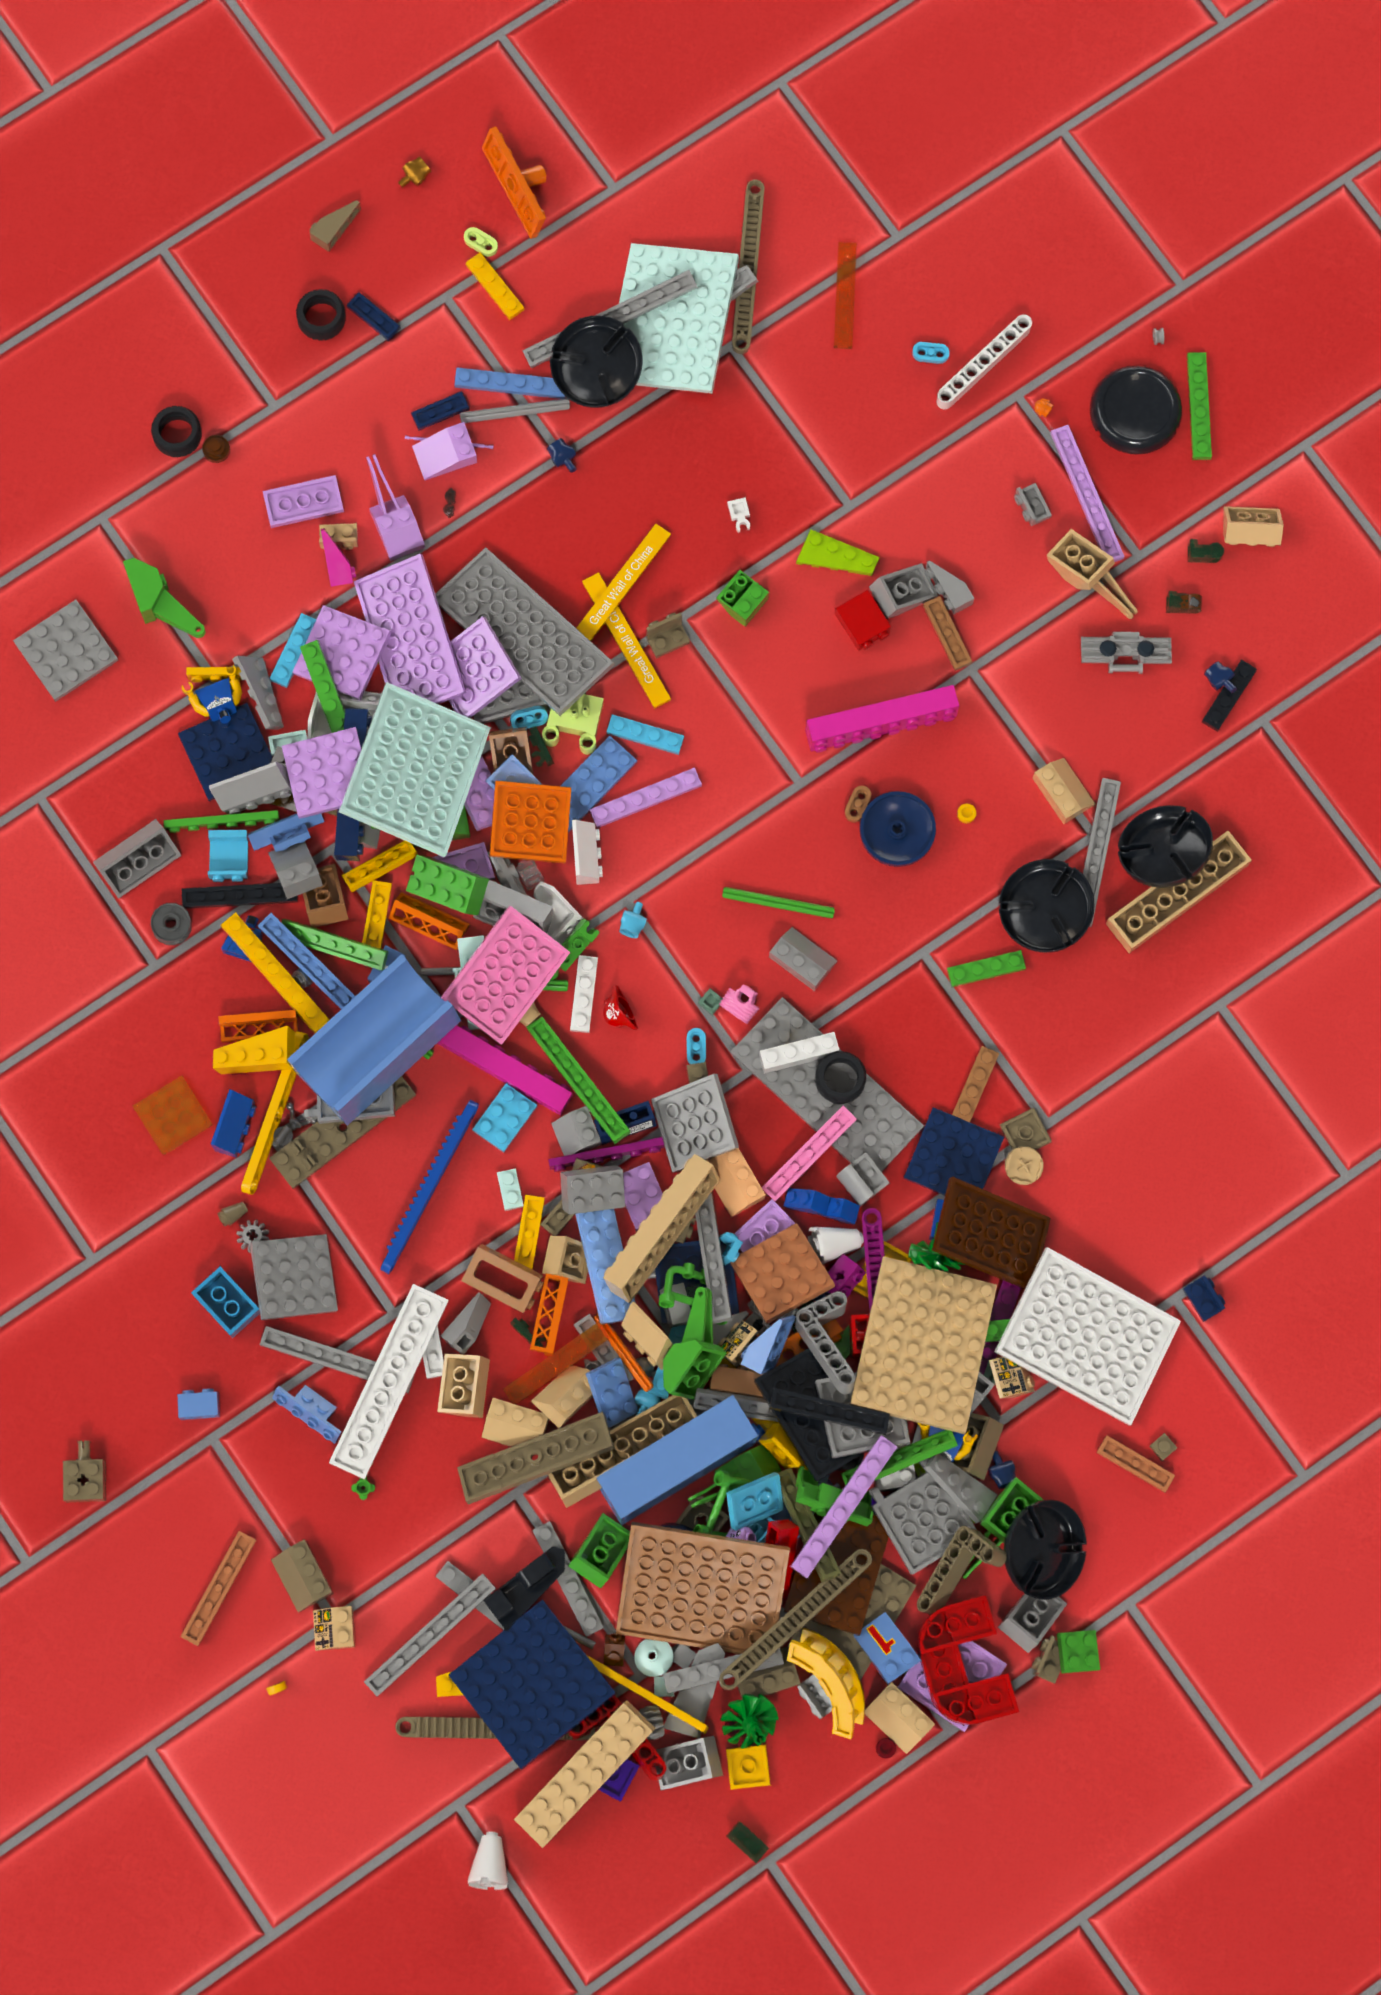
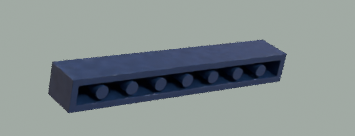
(349, 830)

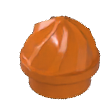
(1043, 407)

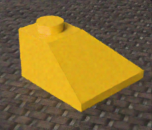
(780, 1446)

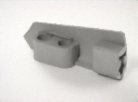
(695, 1700)

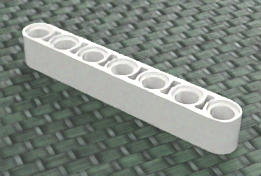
(987, 354)

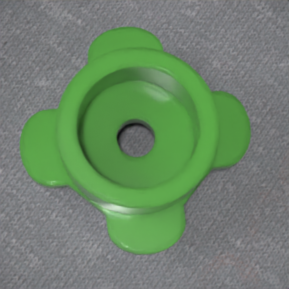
(363, 1493)

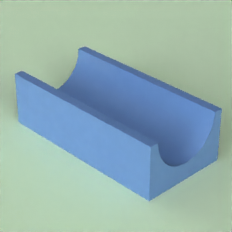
(373, 1040)
(677, 1460)

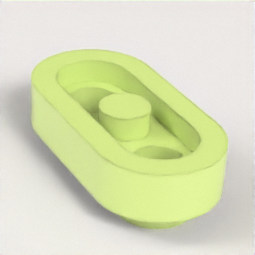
(482, 241)

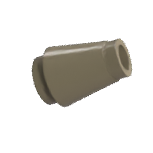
(232, 1213)

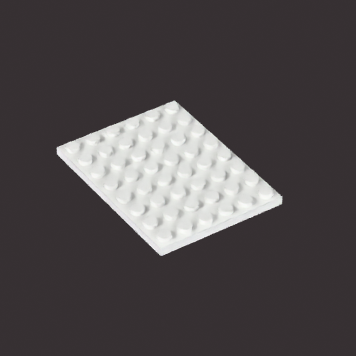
(1087, 1336)

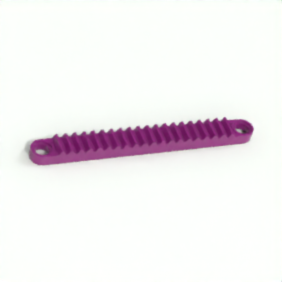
(873, 1250)

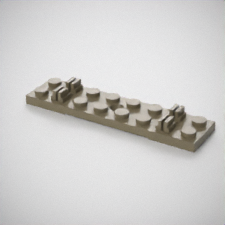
(325, 1141)
(554, 1451)

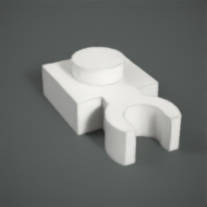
(739, 511)

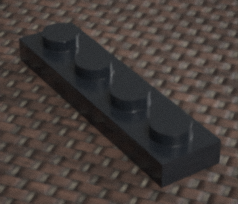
(1226, 700)

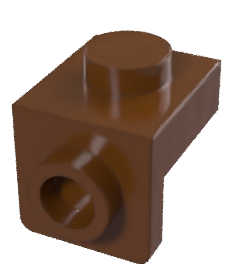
(614, 1649)

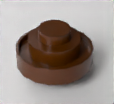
(216, 449)

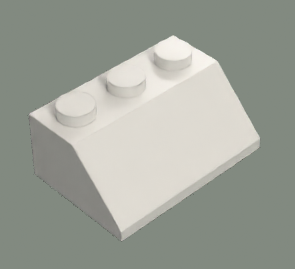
(586, 852)

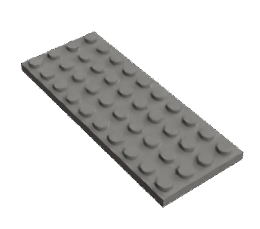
(540, 642)
(881, 1124)

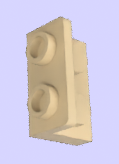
(343, 534)

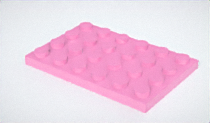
(505, 975)

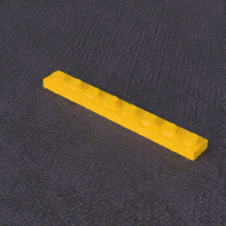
(274, 972)

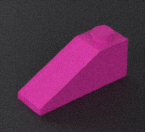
(338, 565)

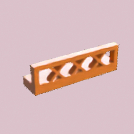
(432, 915)
(255, 1019)
(555, 1319)

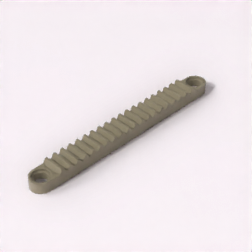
(748, 256)
(794, 1620)
(456, 1728)

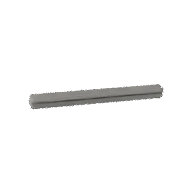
(515, 410)

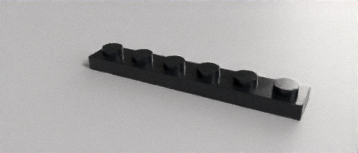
(234, 896)
(829, 1411)

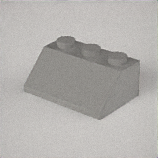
(802, 958)

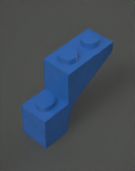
(821, 1204)

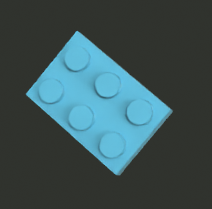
(504, 1117)
(755, 1501)

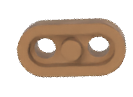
(857, 804)

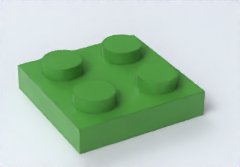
(1078, 1651)

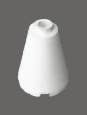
(833, 1242)
(489, 1864)

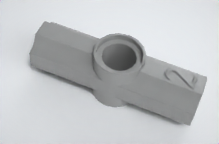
(507, 874)

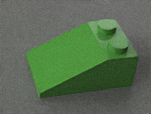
(601, 1551)

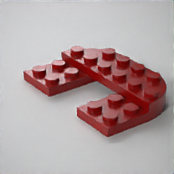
(945, 1669)

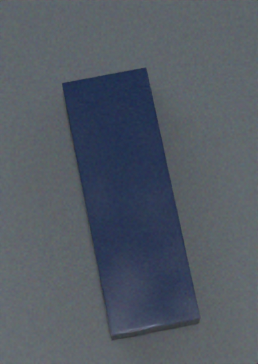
(373, 316)
(440, 411)

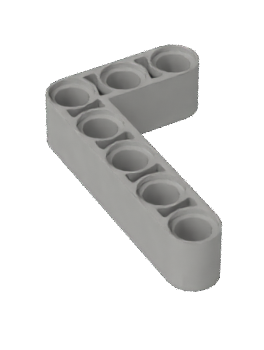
(823, 1341)

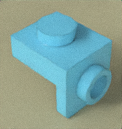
(733, 1245)

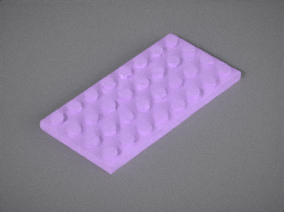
(419, 647)

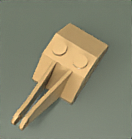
(1084, 565)

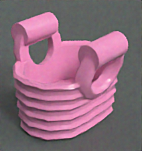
(733, 1003)

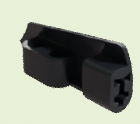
(526, 1587)

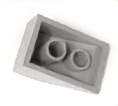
(903, 590)
(296, 870)
(1031, 1620)
(689, 1762)

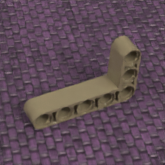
(954, 1562)

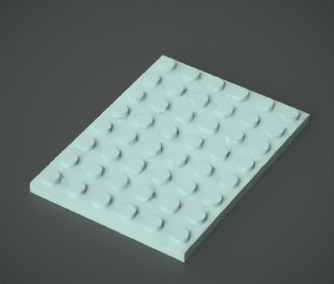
(685, 335)
(415, 769)

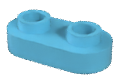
(931, 351)
(529, 718)
(696, 1048)

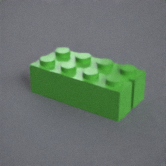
(447, 885)

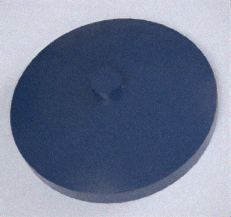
(897, 829)

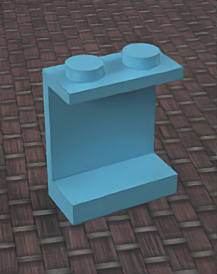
(228, 855)

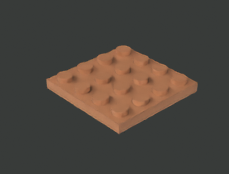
(782, 1273)

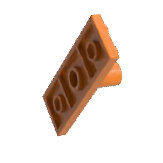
(516, 182)

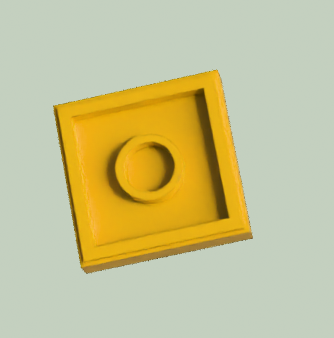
(748, 1767)

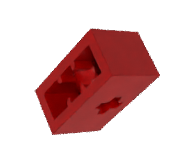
(857, 1332)

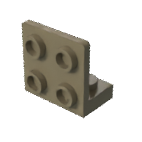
(666, 635)
(1048, 1664)

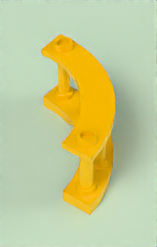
(835, 1676)

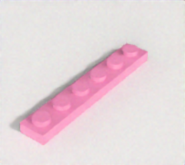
(809, 1153)

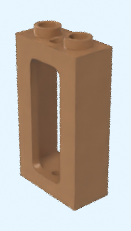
(510, 1266)

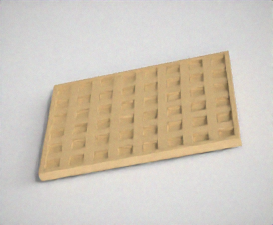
(923, 1345)

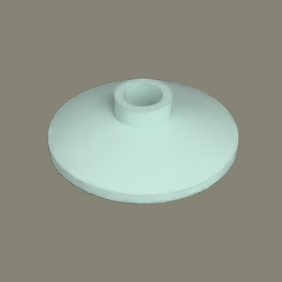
(661, 1662)

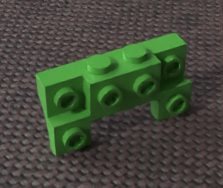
(823, 1496)

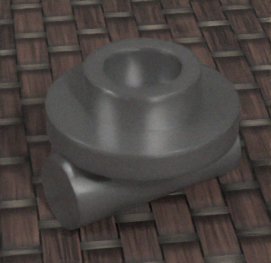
(301, 978)
(283, 1135)

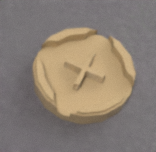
(1024, 1165)

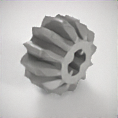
(245, 1239)
(654, 1716)

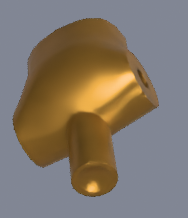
(415, 171)

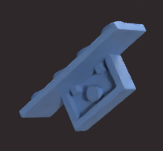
(284, 832)
(311, 1409)

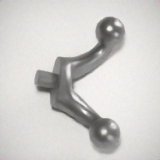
(296, 1123)

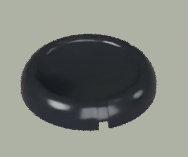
(596, 361)
(1136, 409)
(1165, 846)
(1046, 906)
(1045, 1549)

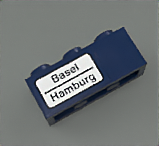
(636, 1119)

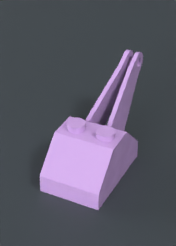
(394, 520)

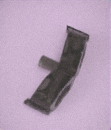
(450, 498)

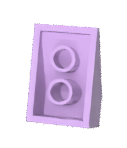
(445, 451)

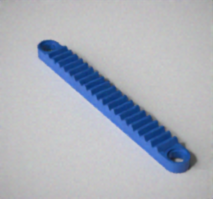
(427, 1189)

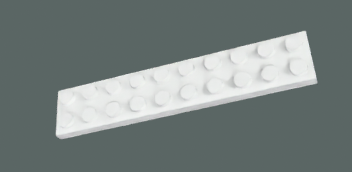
(388, 1381)

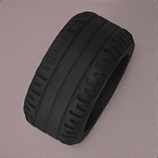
(320, 297)
(171, 414)
(837, 1097)

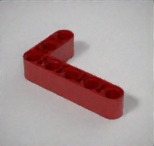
(645, 1763)

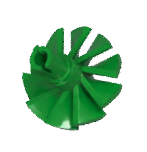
(923, 1254)
(755, 1718)

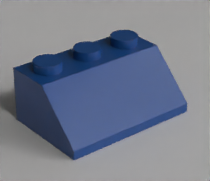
(233, 1124)

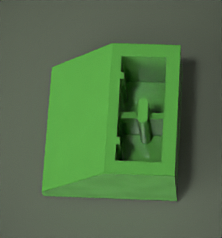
(743, 598)

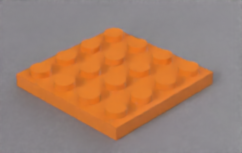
(530, 822)

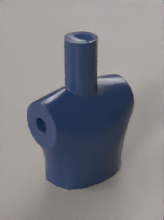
(561, 454)
(1220, 676)
(1002, 1471)

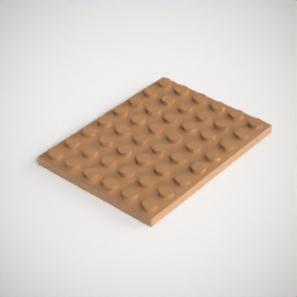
(700, 1588)

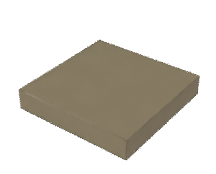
(1025, 1131)

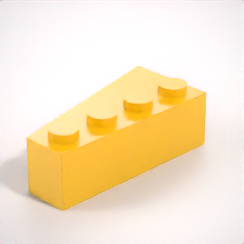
(257, 1054)

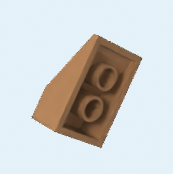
(509, 742)
(326, 903)

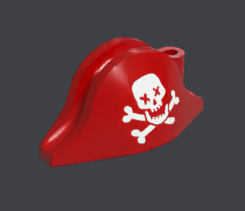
(617, 1010)

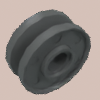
(171, 912)

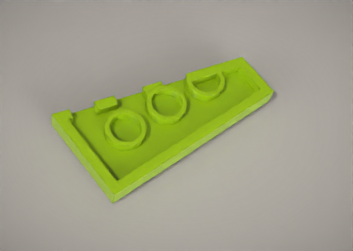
(830, 553)

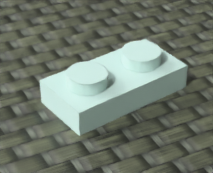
(286, 738)
(510, 1189)

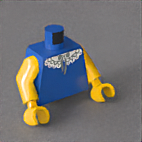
(217, 699)
(964, 1442)

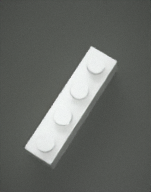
(798, 1052)

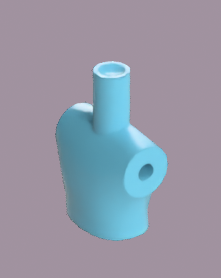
(632, 922)
(646, 1400)

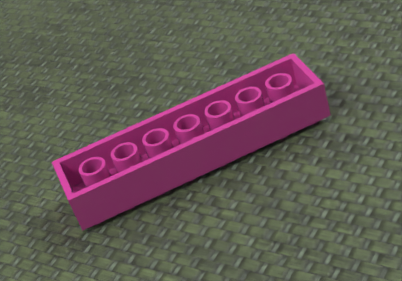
(882, 718)

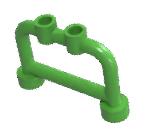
(669, 1297)
(724, 1480)

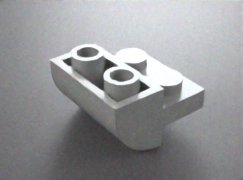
(862, 1179)

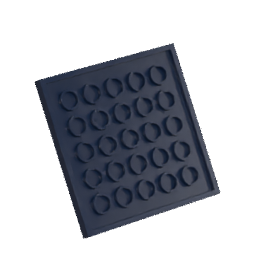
(532, 1684)

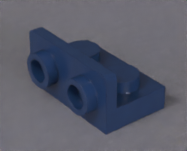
(1204, 1298)

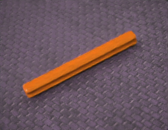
(627, 1357)

